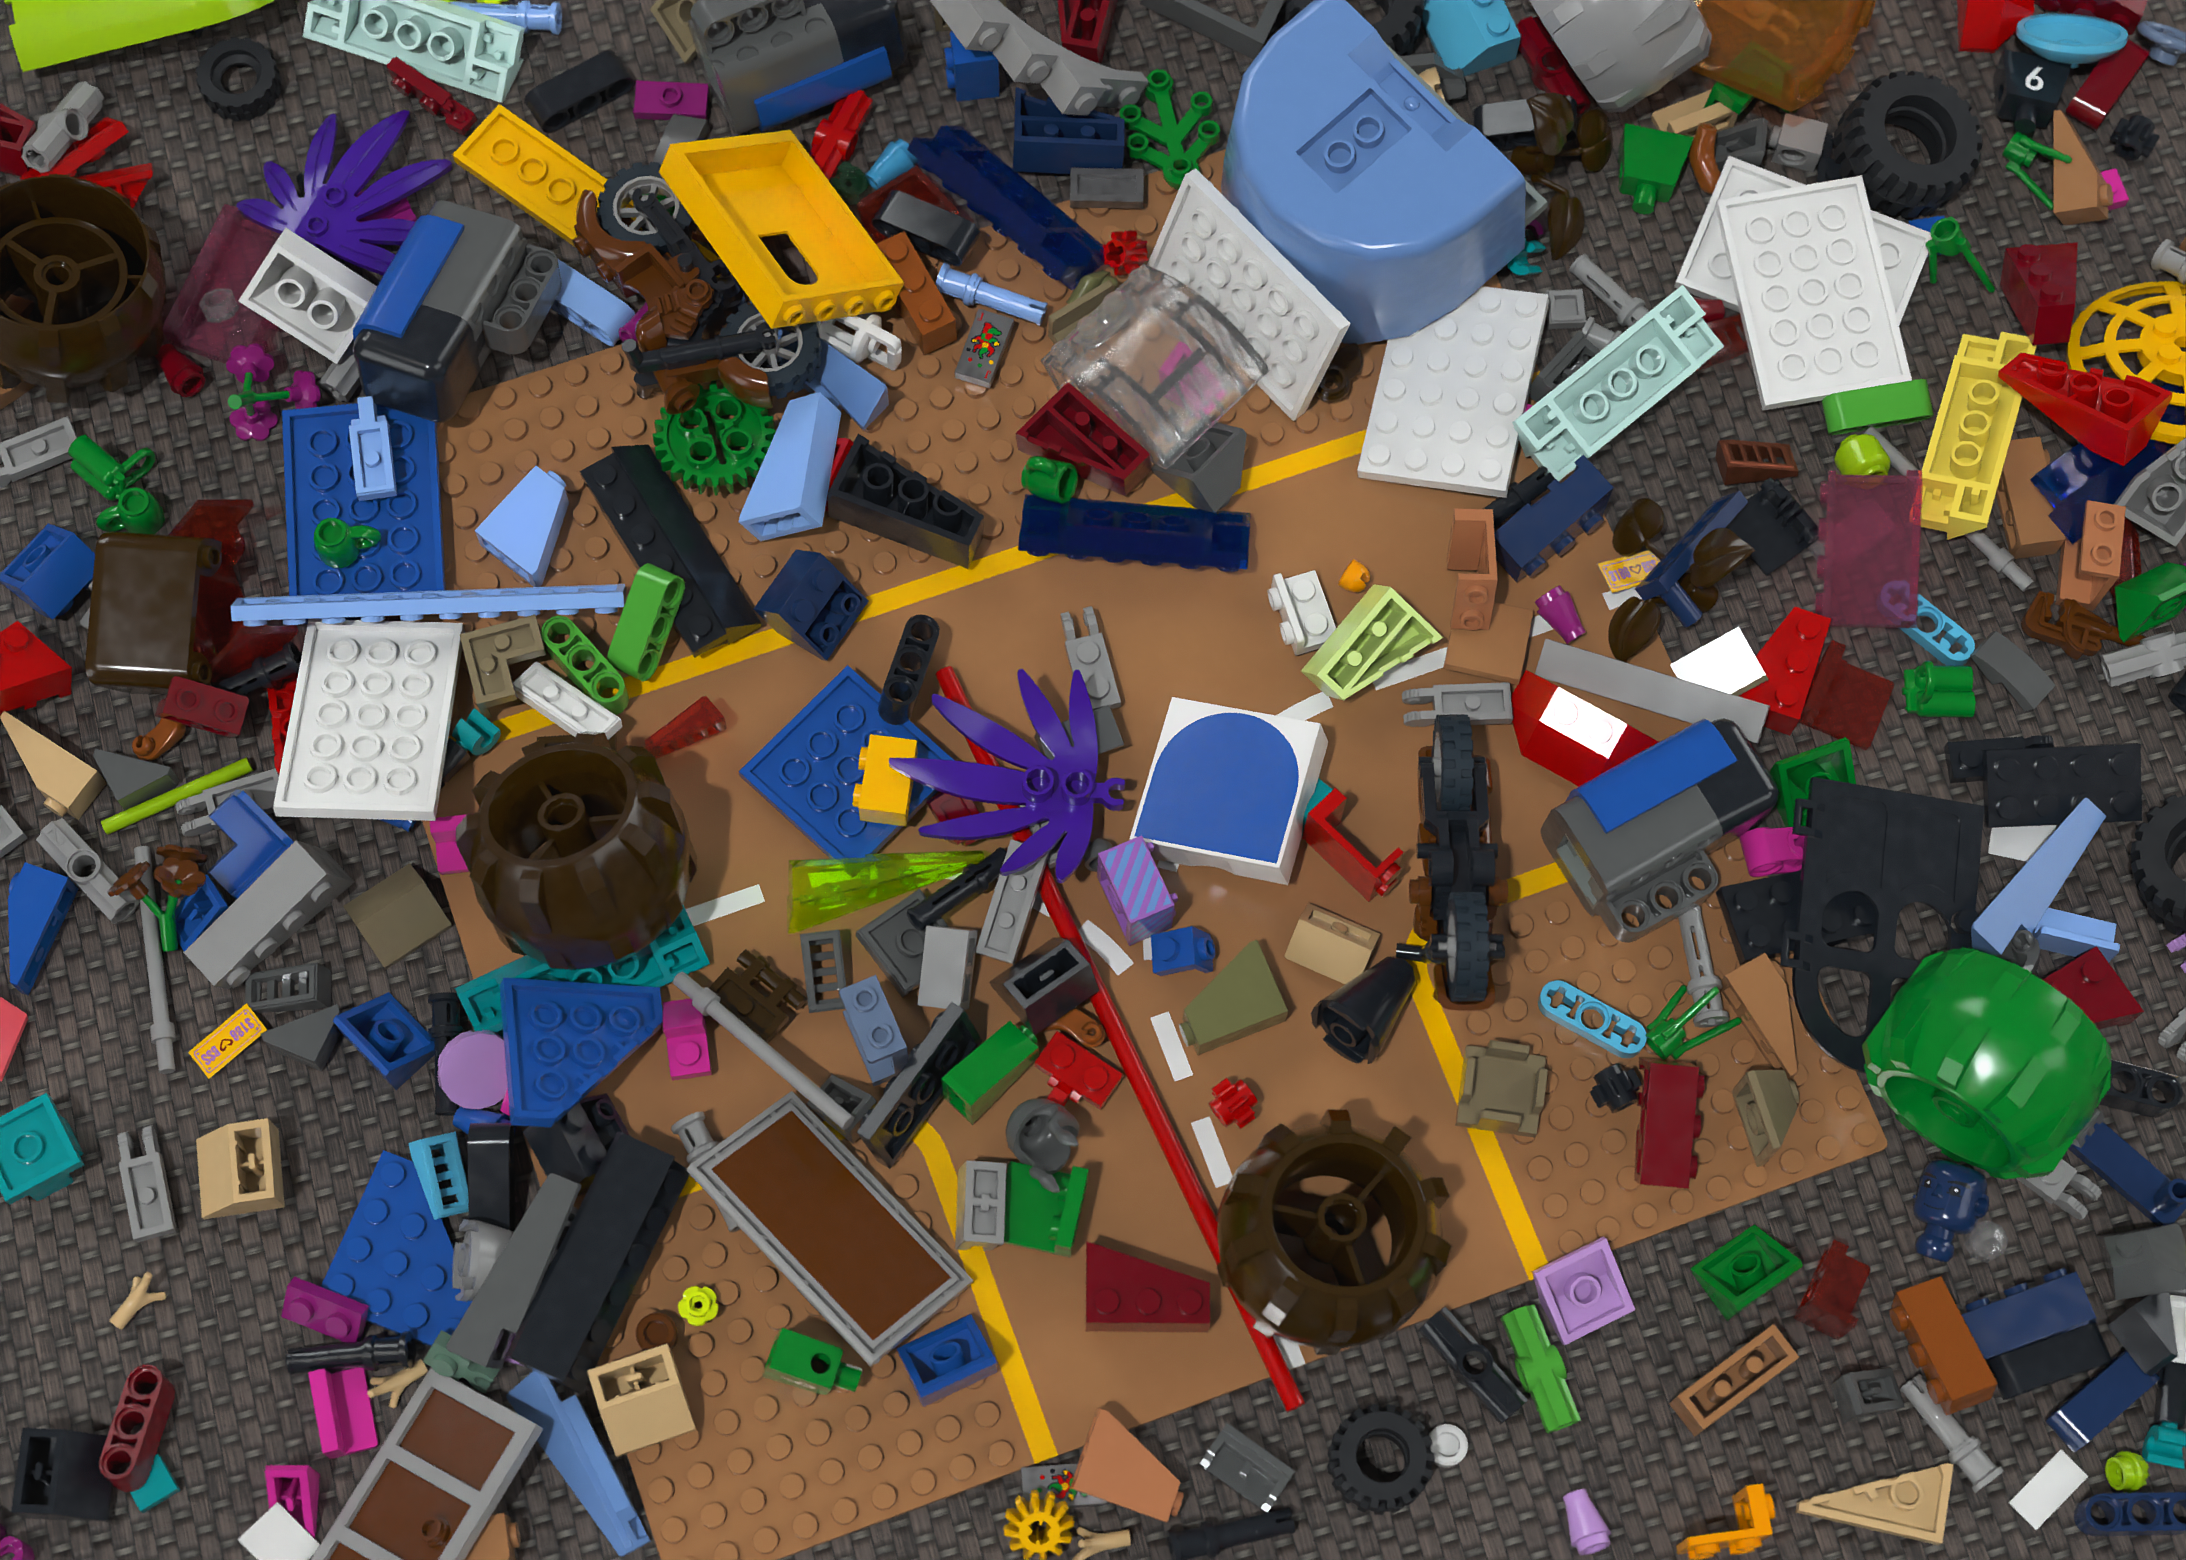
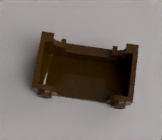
(147, 610)

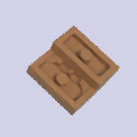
(1492, 652)

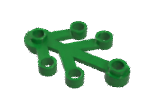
(1170, 133)

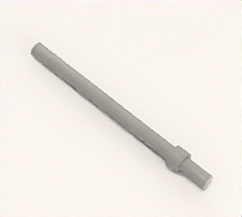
(1999, 559)
(709, 1004)
(162, 1030)

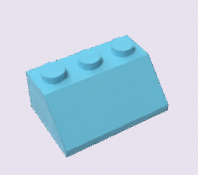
(1471, 33)

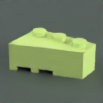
(1368, 643)

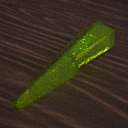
(836, 887)

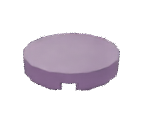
(474, 1069)

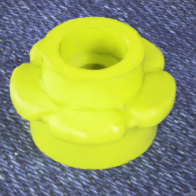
(700, 1316)

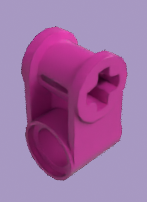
(1772, 851)

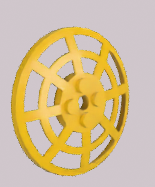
(2155, 348)

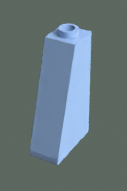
(795, 472)

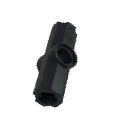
(1492, 1385)

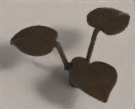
(1552, 122)
(1714, 558)

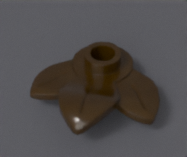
(1342, 369)

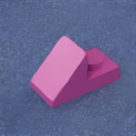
(686, 1040)

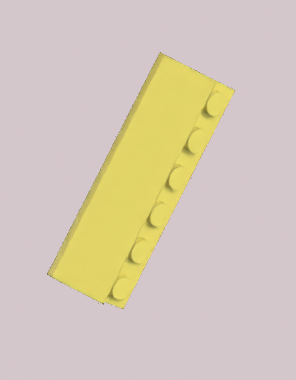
(1971, 435)

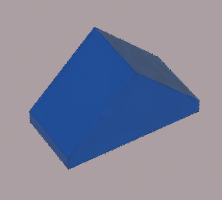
(198, 912)

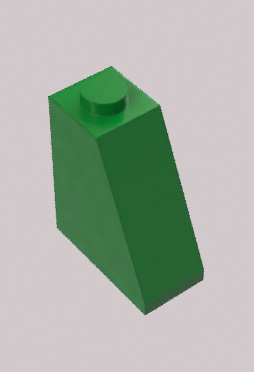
(990, 1070)

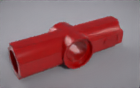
(838, 135)

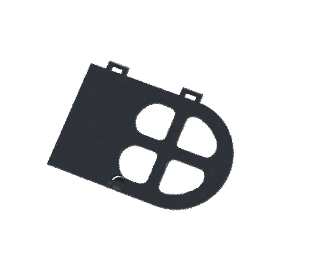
(1894, 854)

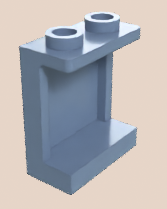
(874, 1030)

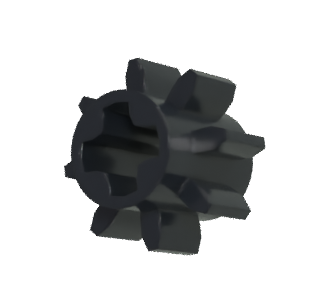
(2134, 137)
(1616, 1088)

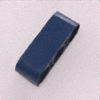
(2100, 1401)
(2119, 1516)

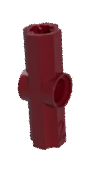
(1541, 51)

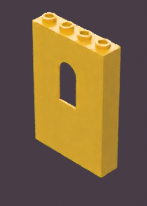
(773, 187)

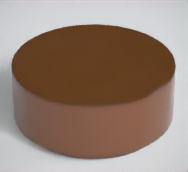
(655, 1331)

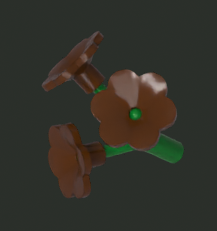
(177, 877)

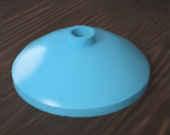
(2071, 37)

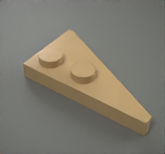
(1900, 1506)

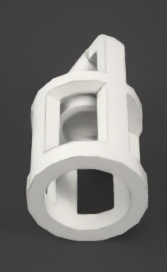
(864, 342)

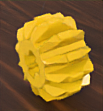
(1039, 1510)

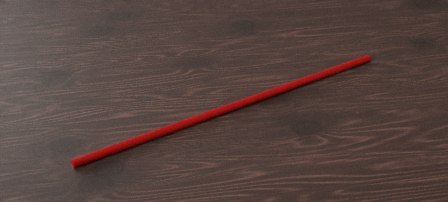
(1139, 1081)

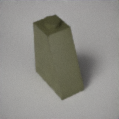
(1234, 1003)

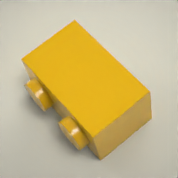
(884, 792)

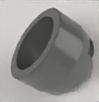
(1091, 855)

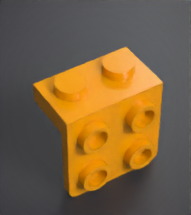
(1753, 1517)

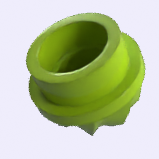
(2127, 1471)

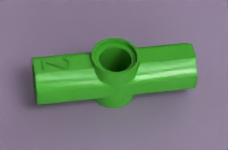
(1540, 1368)

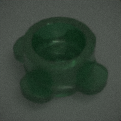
(856, 176)

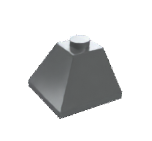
(1209, 468)
(2145, 1260)

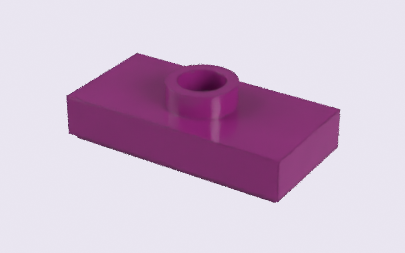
(663, 99)

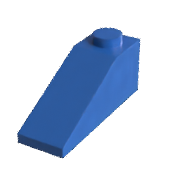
(35, 913)

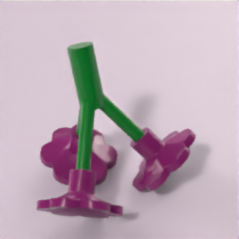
(254, 411)

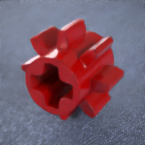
(1125, 252)
(1233, 1103)

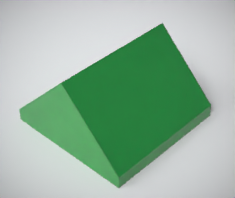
(2150, 599)
(1793, 774)
(1745, 1271)

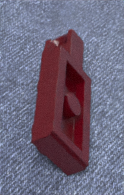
(431, 96)

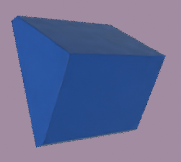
(387, 1038)
(947, 1360)

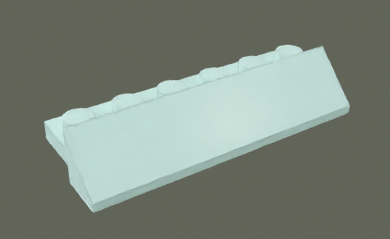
(428, 35)
(1617, 384)

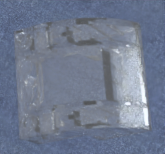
(1157, 362)

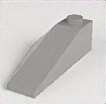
(2158, 496)

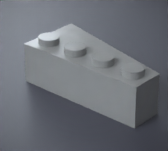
(268, 914)

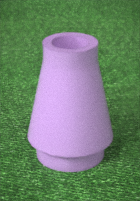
(1585, 1524)

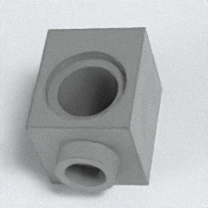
(1798, 142)

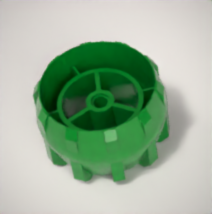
(1988, 1063)

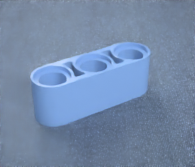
(590, 306)

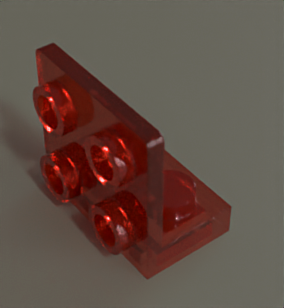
(1845, 699)

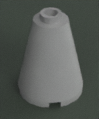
(476, 1256)

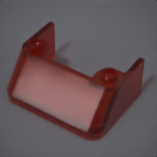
(225, 642)

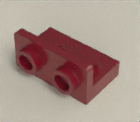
(203, 707)

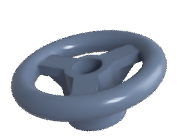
(2168, 41)

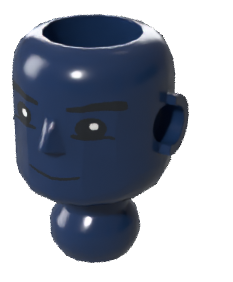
(1948, 1203)

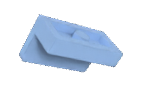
(2075, 934)

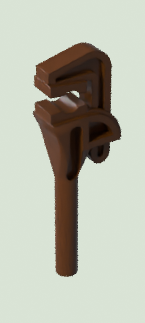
(2076, 629)

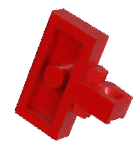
(1076, 1073)

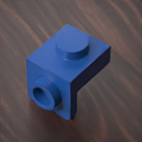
(1182, 951)

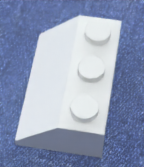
(308, 295)

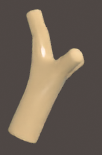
(135, 1301)
(397, 1382)
(1100, 1542)

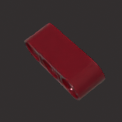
(2107, 85)
(140, 1447)

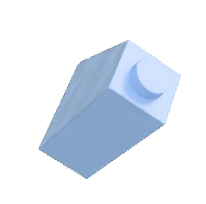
(527, 525)

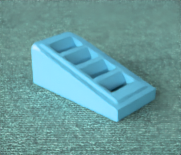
(452, 1159)

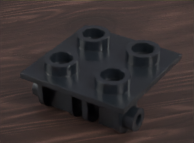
(1774, 526)

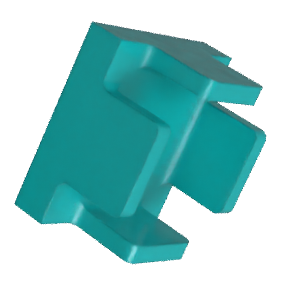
(36, 1151)

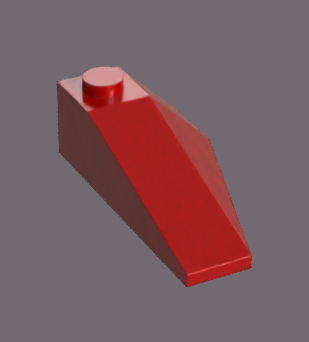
(2098, 411)

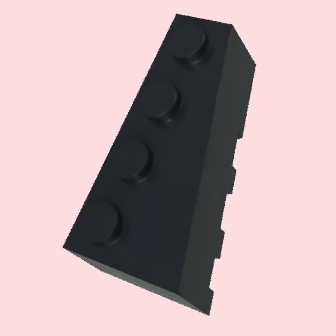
(902, 506)

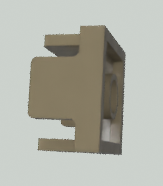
(1501, 1089)

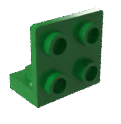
(1040, 1217)

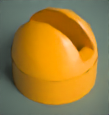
(1354, 577)

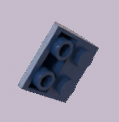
(811, 603)

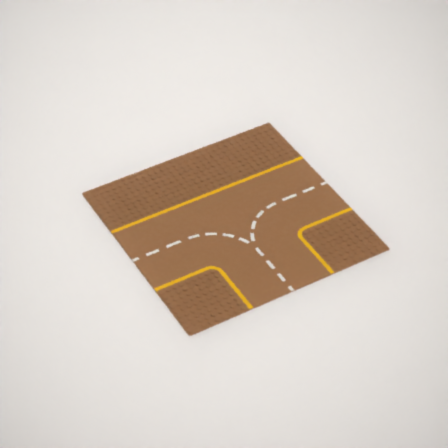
(801, 1467)

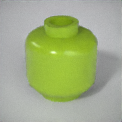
(1862, 456)

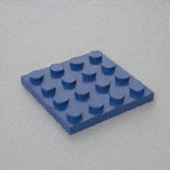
(814, 764)

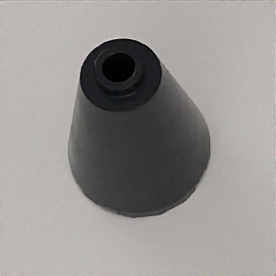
(1365, 1009)

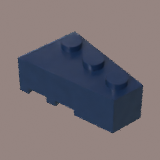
(1057, 141)
(1553, 521)
(2029, 1314)

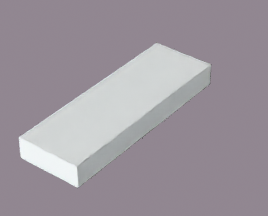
(564, 703)

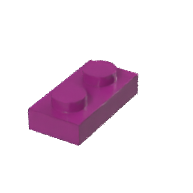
(324, 1311)

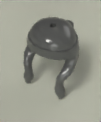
(1042, 1137)

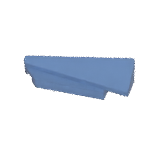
(845, 384)
(2037, 883)
(580, 1459)

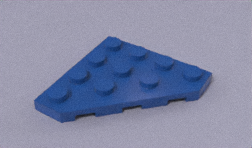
(568, 1040)
(398, 1257)

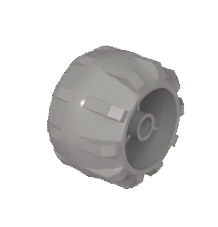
(1626, 45)

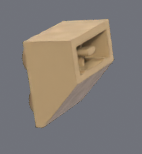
(240, 1169)
(641, 1400)

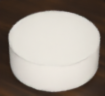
(1448, 1445)

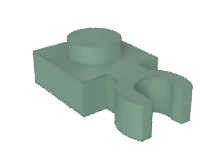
(455, 1366)

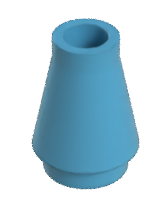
(890, 164)

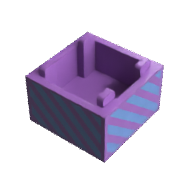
(1136, 890)

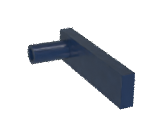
(1665, 575)
(2133, 1175)

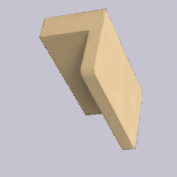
(1686, 116)
(1331, 944)

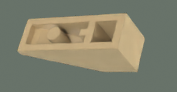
(58, 775)

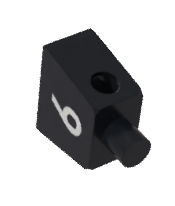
(2028, 89)

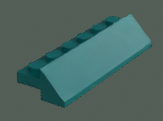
(652, 966)

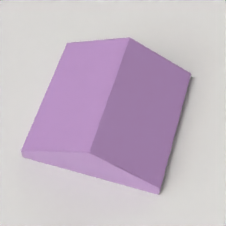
(1582, 1291)

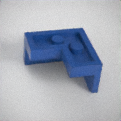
(256, 842)

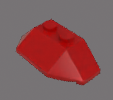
(1989, 23)
(1569, 732)

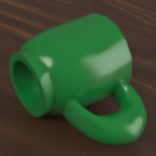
(1050, 479)
(135, 511)
(341, 544)

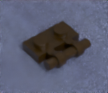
(750, 1006)

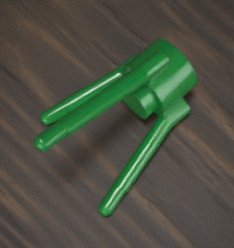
(2024, 151)
(1949, 240)
(1667, 1036)

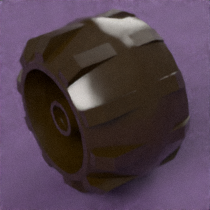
(70, 251)
(610, 858)
(1283, 1296)

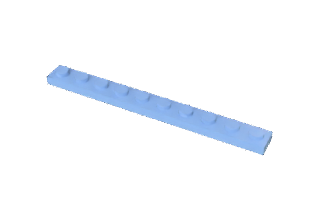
(412, 605)

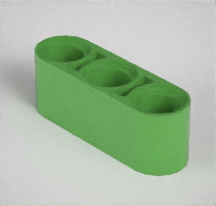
(1877, 407)
(646, 622)
(580, 649)

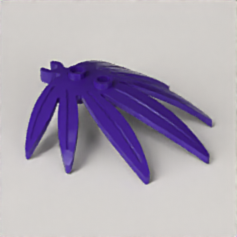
(331, 210)
(1050, 789)

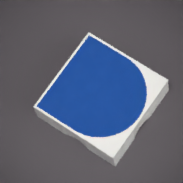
(1230, 789)

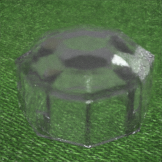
(219, 305)
(1986, 1241)

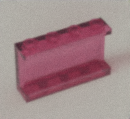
(229, 262)
(1870, 550)

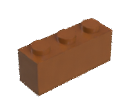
(919, 298)
(1942, 1346)

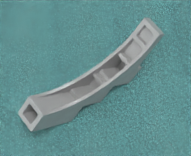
(1030, 57)

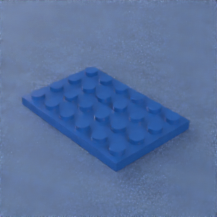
(323, 487)

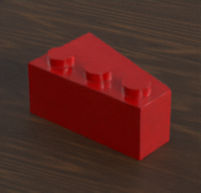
(1789, 664)
(29, 670)

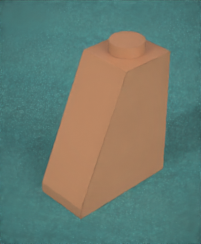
(1124, 1471)

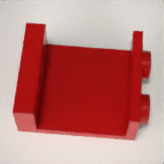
(1342, 856)

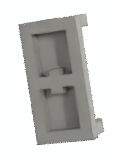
(947, 967)
(980, 1205)

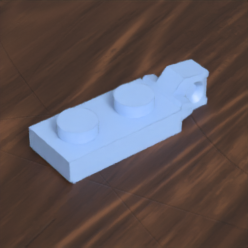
(372, 453)

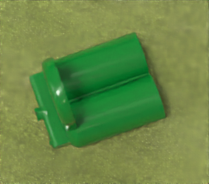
(103, 470)
(1939, 691)

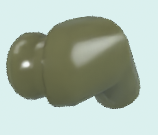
(1090, 282)

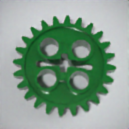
(680, 446)

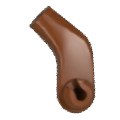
(1703, 157)
(158, 740)
(1080, 1027)

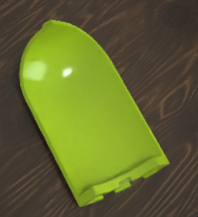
(72, 29)

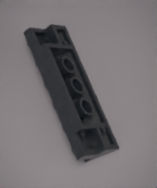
(662, 531)
(599, 1262)

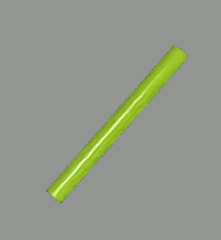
(173, 796)

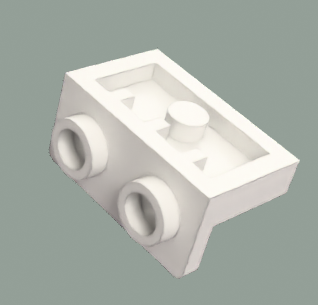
(1303, 611)

